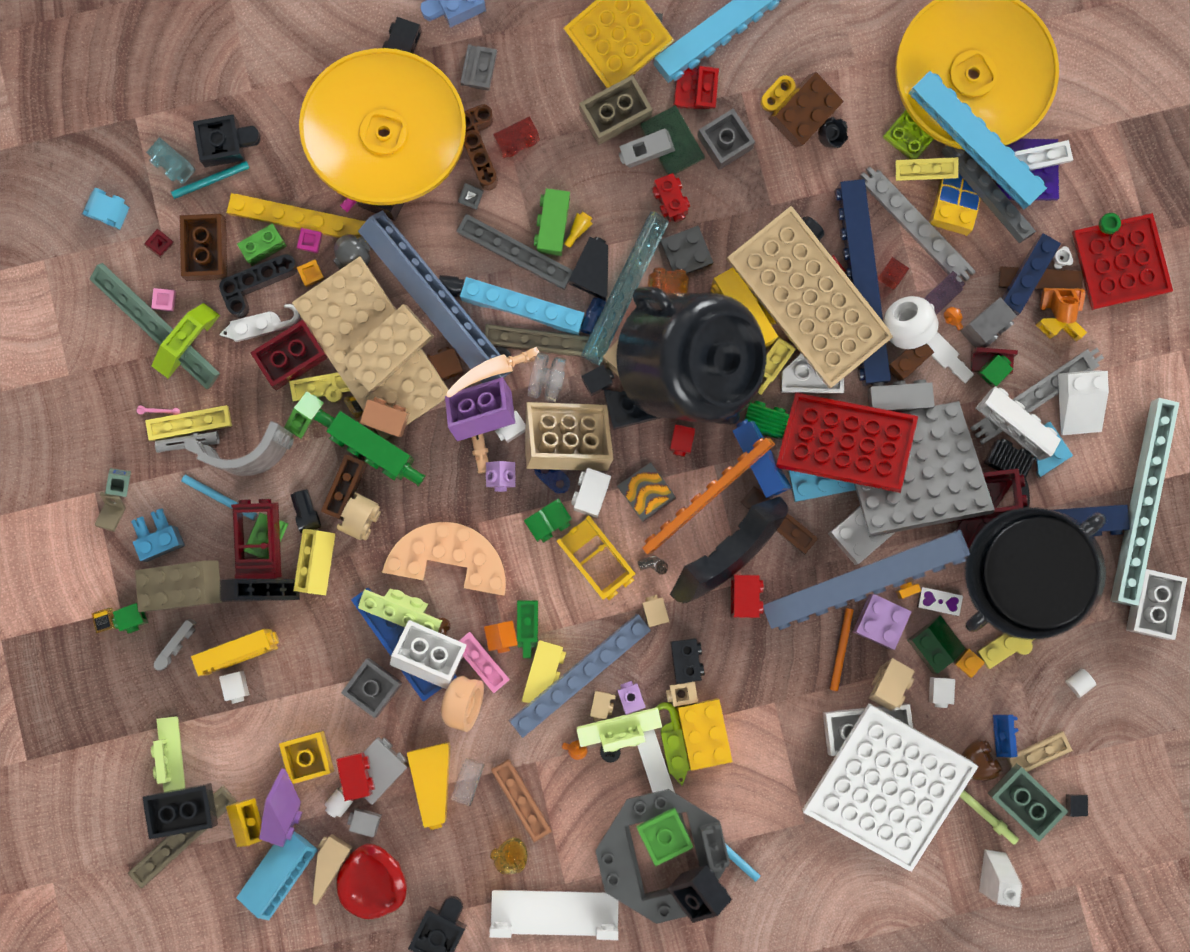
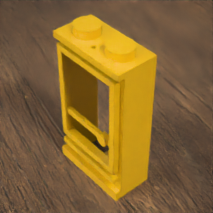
(578, 538)
(235, 652)

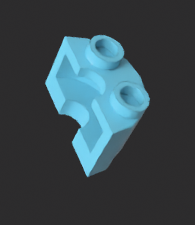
(106, 209)

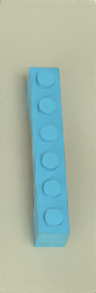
(505, 300)

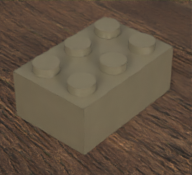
(615, 110)

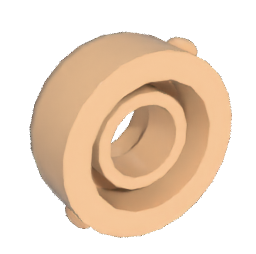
(462, 703)

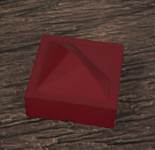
(158, 243)

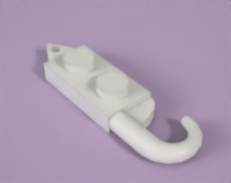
(259, 325)

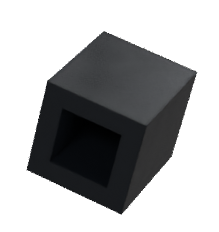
(598, 379)

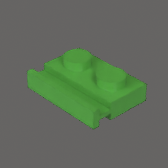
(260, 535)

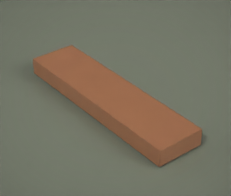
(521, 800)

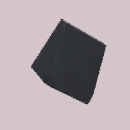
(1077, 805)

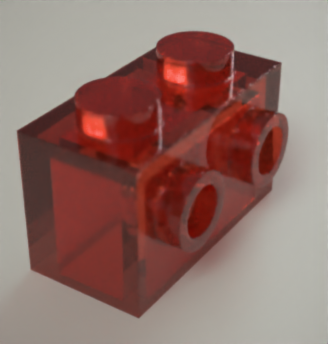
(516, 137)

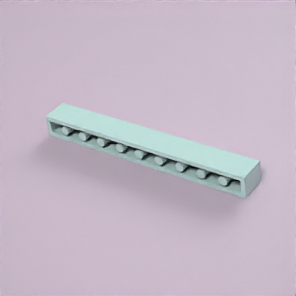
(1145, 502)

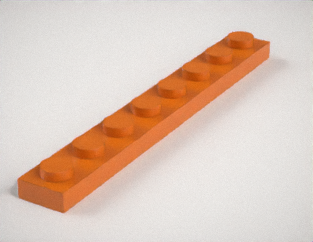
(714, 488)

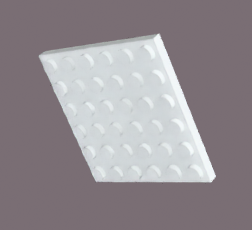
(890, 787)

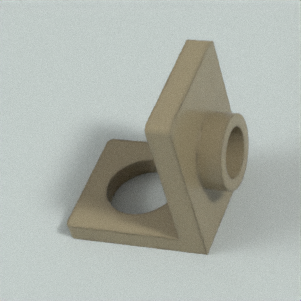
(111, 512)

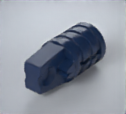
(592, 315)

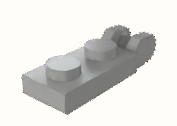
(174, 645)

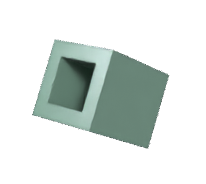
(118, 482)

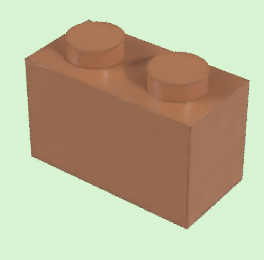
(385, 417)

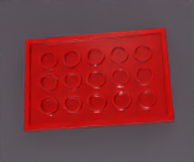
(847, 442)

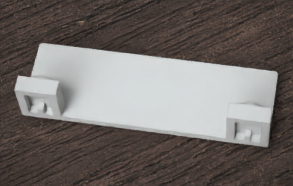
(554, 914)

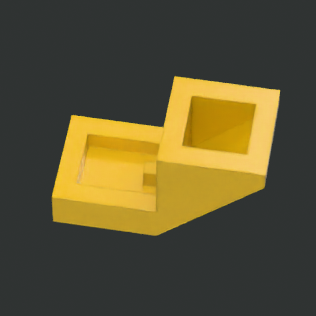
(1052, 326)

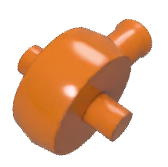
(954, 317)
(574, 750)

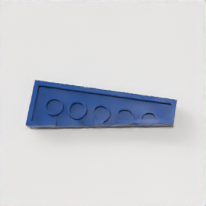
(389, 635)

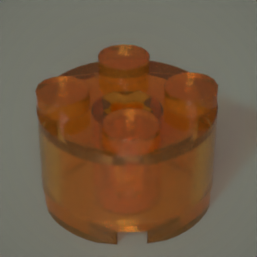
(669, 281)

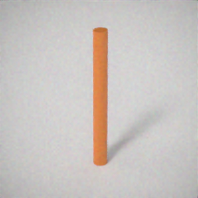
(841, 649)

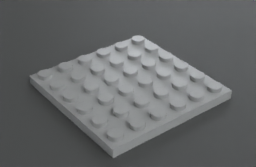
(940, 478)

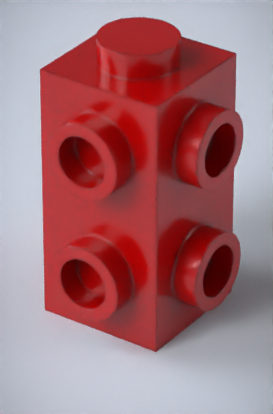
(669, 193)

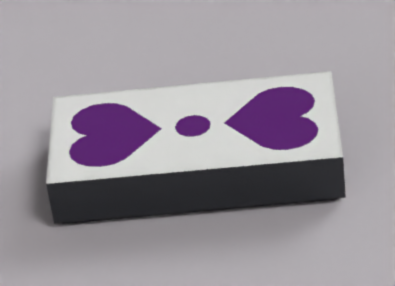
(940, 601)

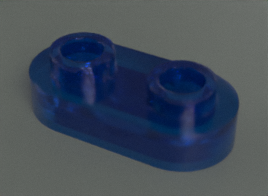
(552, 477)

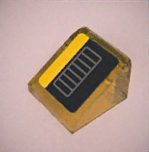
(353, 406)
(103, 620)

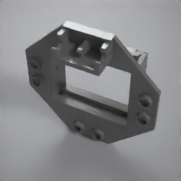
(619, 862)

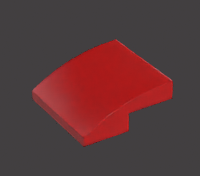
(697, 88)

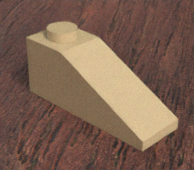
(329, 861)

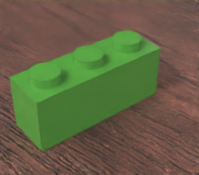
(552, 222)

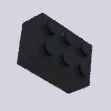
(180, 811)

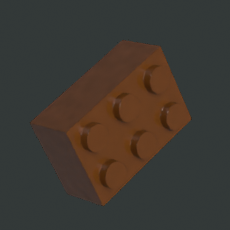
(805, 109)
(203, 247)

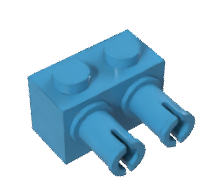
(153, 545)

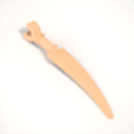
(492, 367)

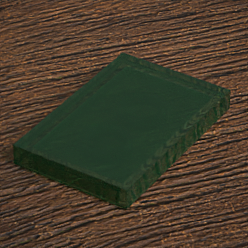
(686, 148)

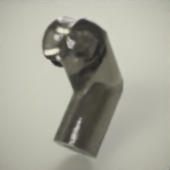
(655, 563)

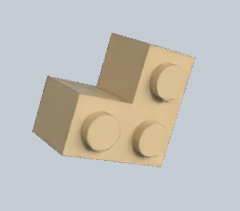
(891, 684)

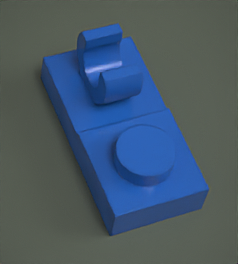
(1005, 735)

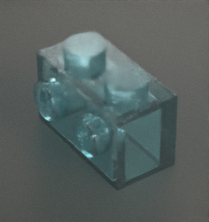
(171, 161)

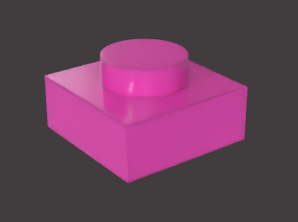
(309, 240)

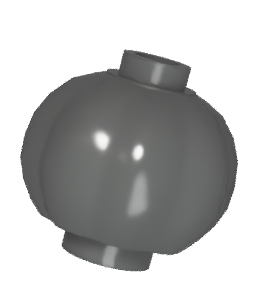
(350, 248)

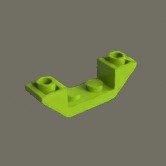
(181, 337)

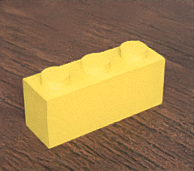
(314, 562)
(543, 669)

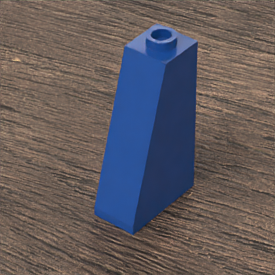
(770, 478)

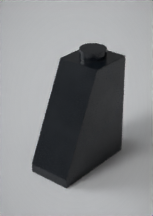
(592, 269)

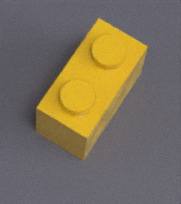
(245, 822)

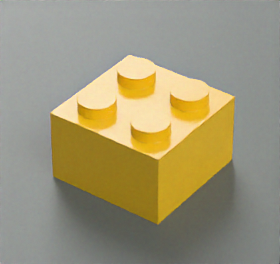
(306, 757)

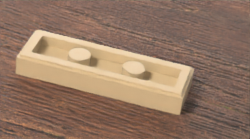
(1041, 752)

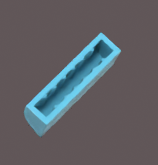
(276, 876)

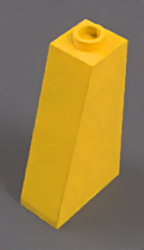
(431, 778)

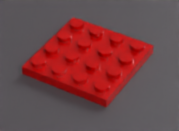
(1122, 264)

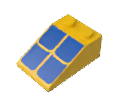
(955, 206)

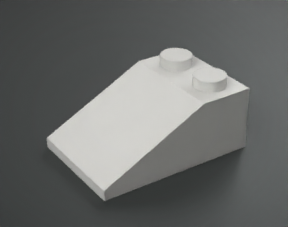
(1082, 401)

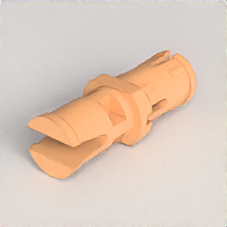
(480, 453)

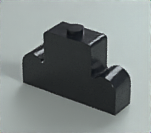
(257, 590)

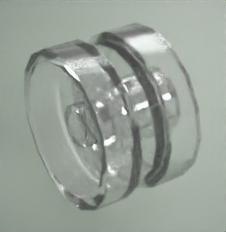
(551, 378)

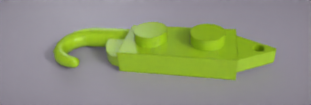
(674, 744)

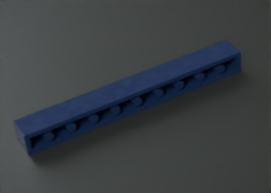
(862, 266)

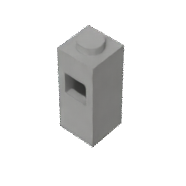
(646, 148)

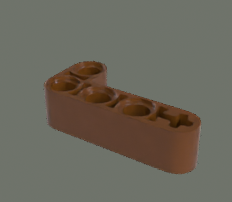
(479, 149)

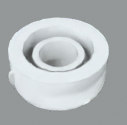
(915, 331)

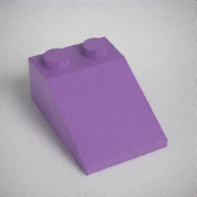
(280, 811)

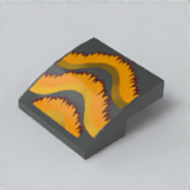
(646, 492)

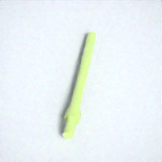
(998, 825)

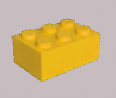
(704, 734)

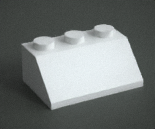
(427, 654)

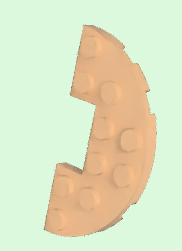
(450, 545)

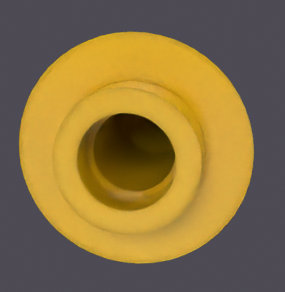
(580, 225)

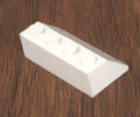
(1018, 423)

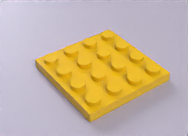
(618, 37)

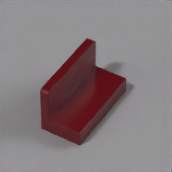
(981, 356)

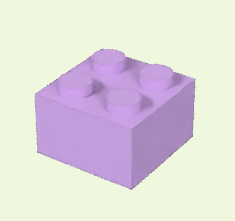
(882, 621)

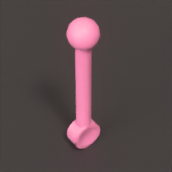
(141, 410)

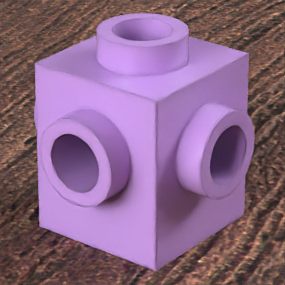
(500, 475)

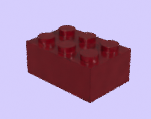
(289, 355)

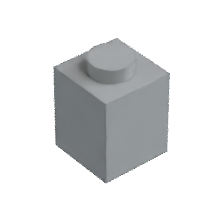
(364, 822)

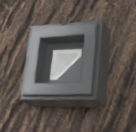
(470, 196)

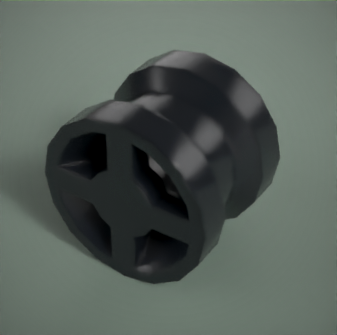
(610, 756)

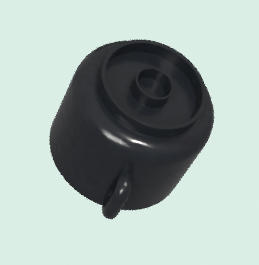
(690, 356)
(1035, 573)

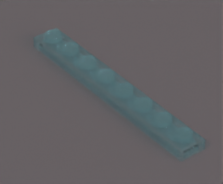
(624, 288)

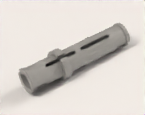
(163, 445)

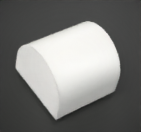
(1081, 682)

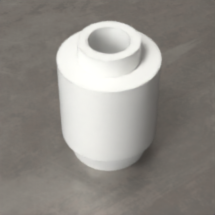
(336, 804)

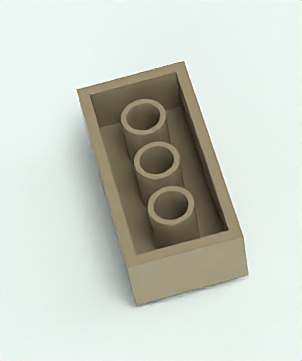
(178, 586)

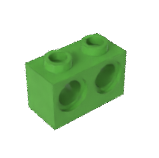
(261, 244)

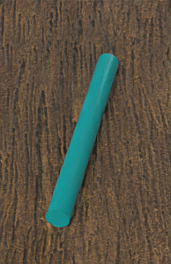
(210, 179)

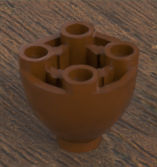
(979, 754)

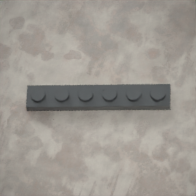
(991, 194)
(514, 251)

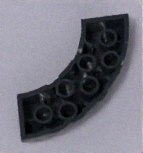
(731, 554)

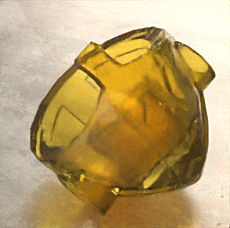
(509, 856)

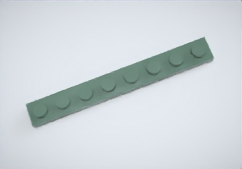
(151, 322)

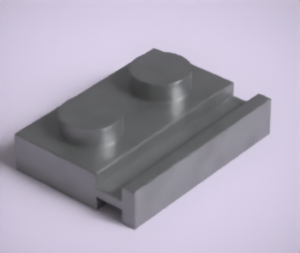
(478, 67)

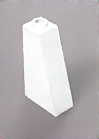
(999, 879)

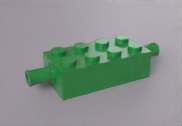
(366, 443)

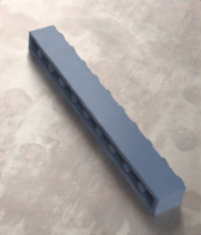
(428, 292)
(867, 579)

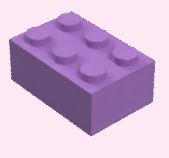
(480, 409)

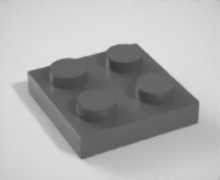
(687, 250)

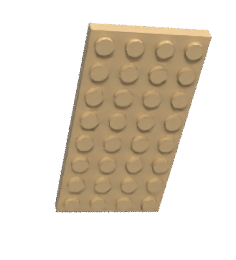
(810, 297)
(342, 315)

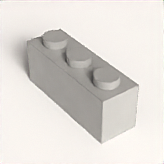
(901, 396)

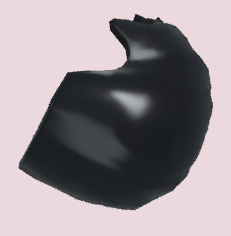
(833, 133)

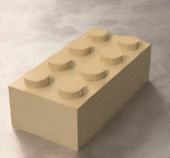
(387, 348)

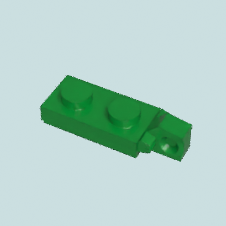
(527, 626)

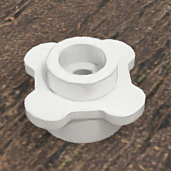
(1067, 258)

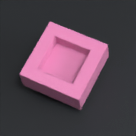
(163, 299)

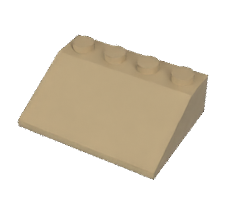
(567, 436)

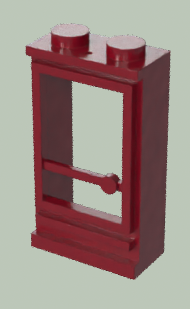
(1017, 482)
(257, 568)

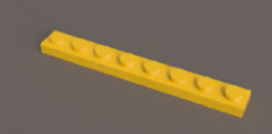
(292, 216)

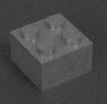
(726, 139)
(993, 320)
(371, 688)

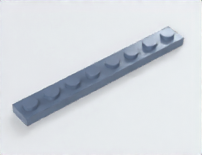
(579, 675)

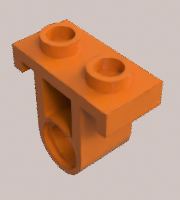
(1063, 303)

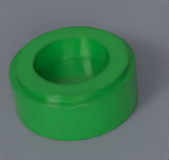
(1109, 223)

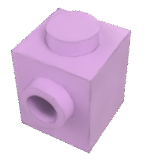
(631, 697)

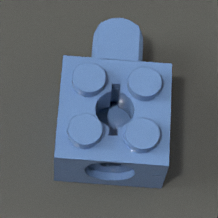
(453, 10)

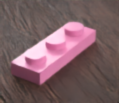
(483, 663)

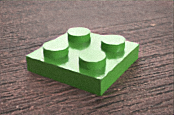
(665, 836)

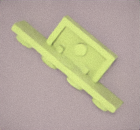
(398, 608)
(620, 731)
(168, 755)

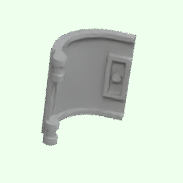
(265, 456)

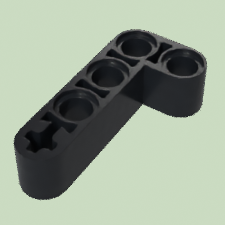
(260, 282)

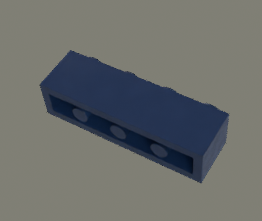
(1030, 272)
(1116, 517)

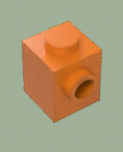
(500, 636)

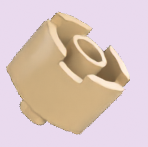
(358, 517)

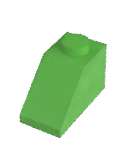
(303, 414)

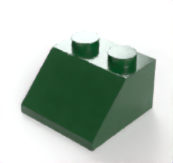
(936, 645)

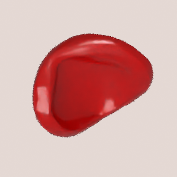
(371, 883)

